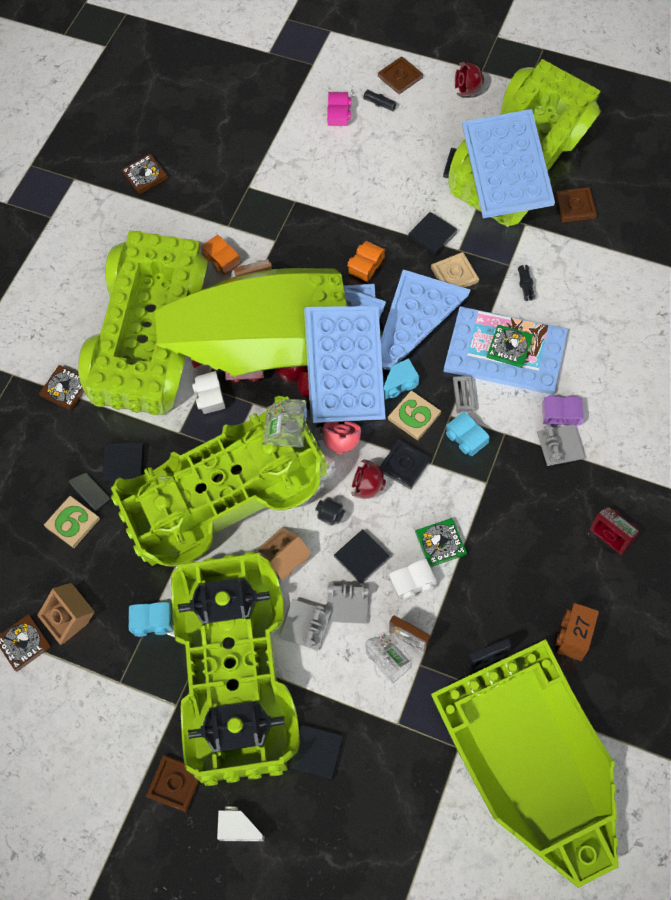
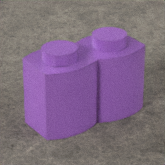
(562, 410)

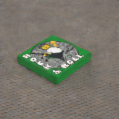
(509, 346)
(440, 542)

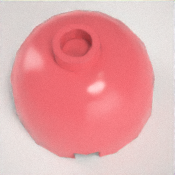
(341, 437)

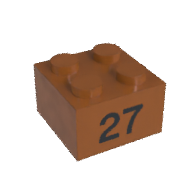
(577, 631)

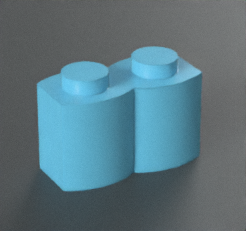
(467, 434)
(150, 618)

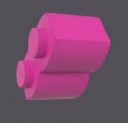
(338, 109)

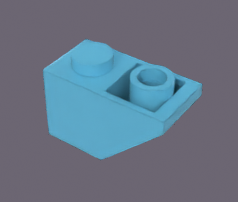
(400, 378)

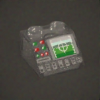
(285, 423)
(388, 656)

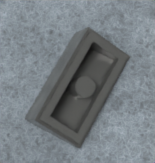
(89, 491)

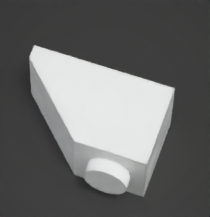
(236, 826)

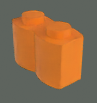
(220, 254)
(366, 261)

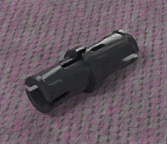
(380, 100)
(526, 282)

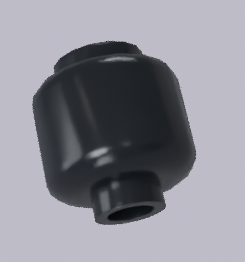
(330, 511)

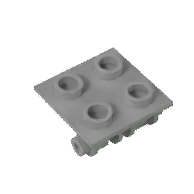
(560, 444)
(347, 602)
(305, 624)

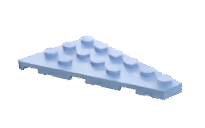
(415, 312)

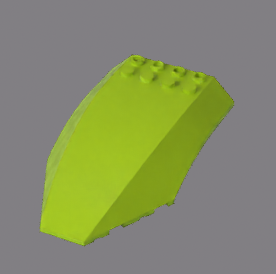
(249, 319)
(537, 761)

